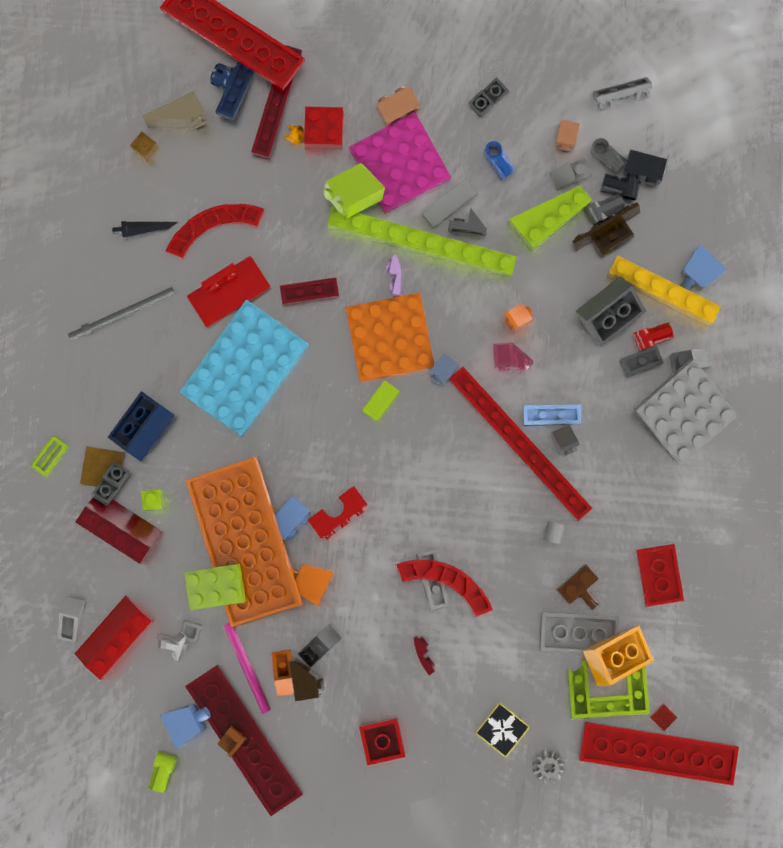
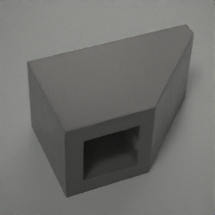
(565, 440)
(319, 645)

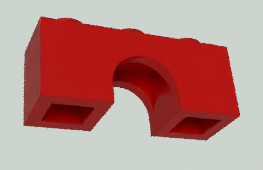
(325, 525)

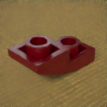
(420, 647)

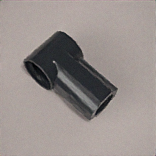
(626, 187)

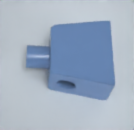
(701, 269)
(185, 723)

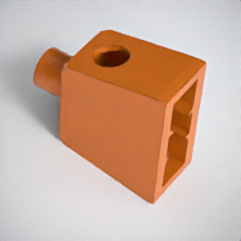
(312, 582)

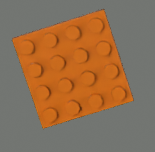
(390, 337)

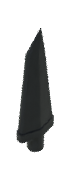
(134, 229)

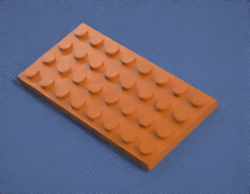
(243, 530)

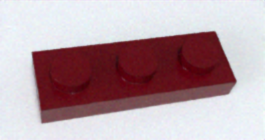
(309, 291)

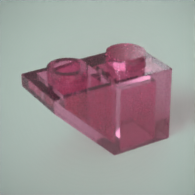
(509, 355)

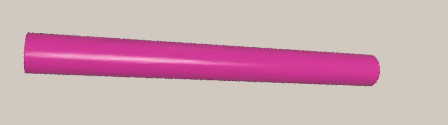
(247, 668)

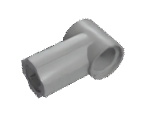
(553, 532)

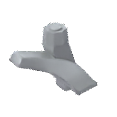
(173, 643)

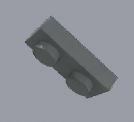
(641, 361)

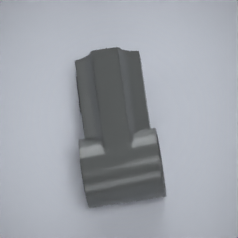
(610, 156)
(602, 210)

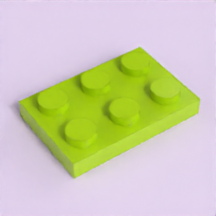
(215, 586)

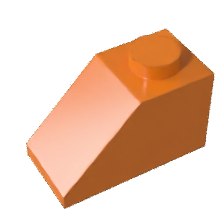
(518, 317)
(282, 672)

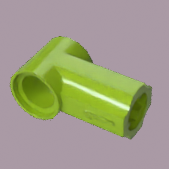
(163, 766)

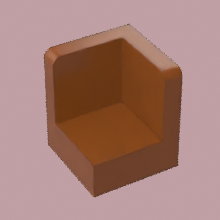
(231, 741)

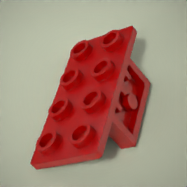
(228, 290)

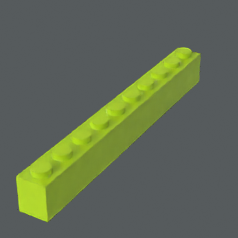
(423, 242)

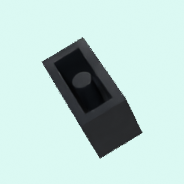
(645, 167)

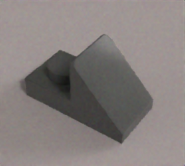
(473, 226)

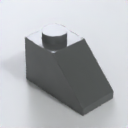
(680, 358)

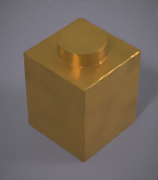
(144, 146)

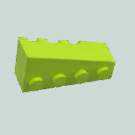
(547, 218)

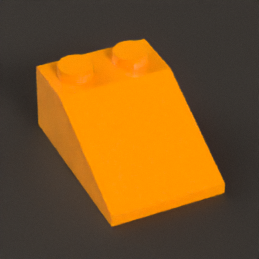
(618, 656)

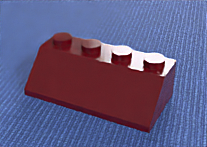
(120, 528)

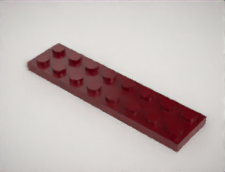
(256, 755)

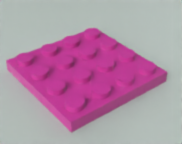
(401, 161)

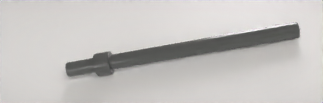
(87, 329)

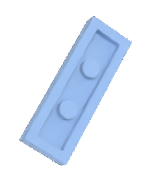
(551, 414)

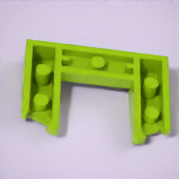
(584, 707)

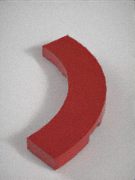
(210, 219)
(450, 577)

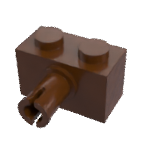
(579, 586)

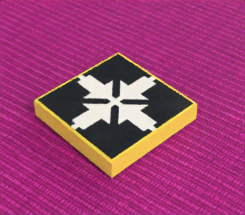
(502, 729)

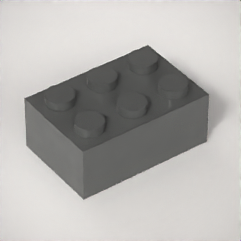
(611, 311)

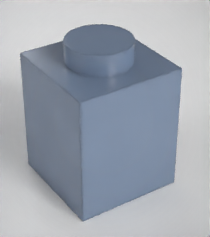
(443, 369)

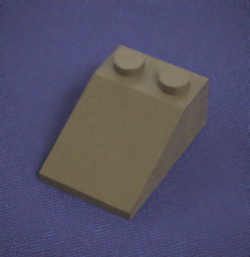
(180, 113)

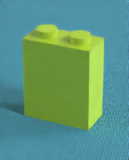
(353, 190)

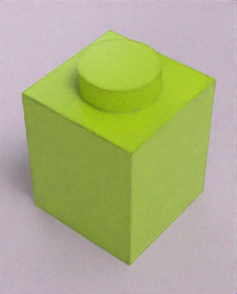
(152, 500)

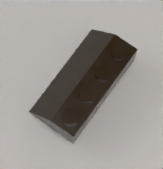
(305, 681)

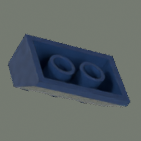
(141, 426)

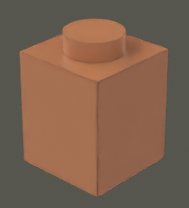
(567, 135)

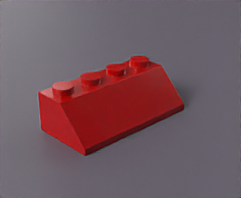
(113, 637)

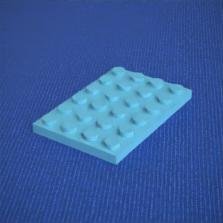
(244, 368)

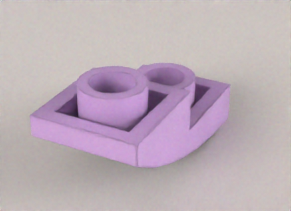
(395, 270)

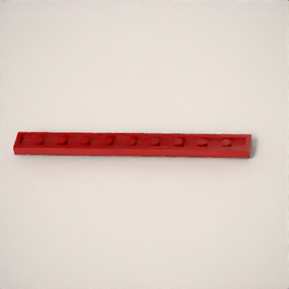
(520, 443)

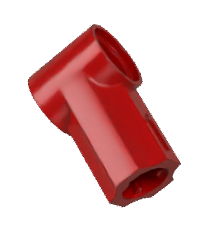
(649, 337)

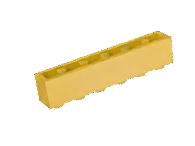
(665, 291)

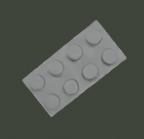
(575, 631)

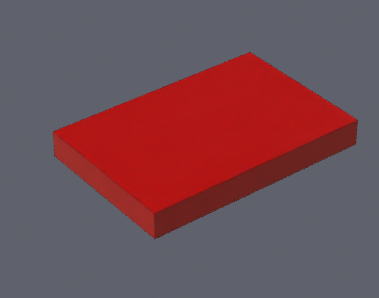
(660, 575)

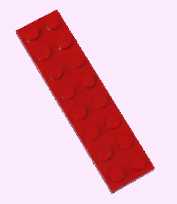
(237, 38)
(659, 753)

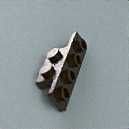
(609, 233)

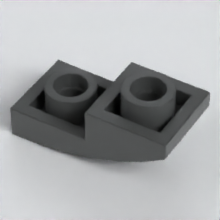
(489, 97)
(110, 483)

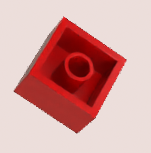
(323, 128)
(382, 741)

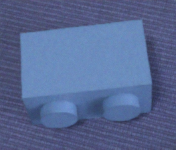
(290, 517)

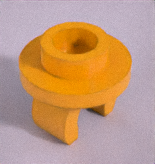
(296, 134)

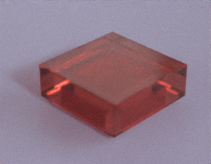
(663, 717)

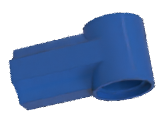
(500, 161)

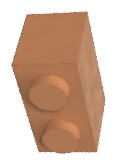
(398, 105)

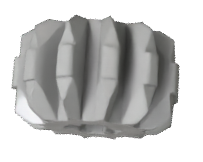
(548, 774)

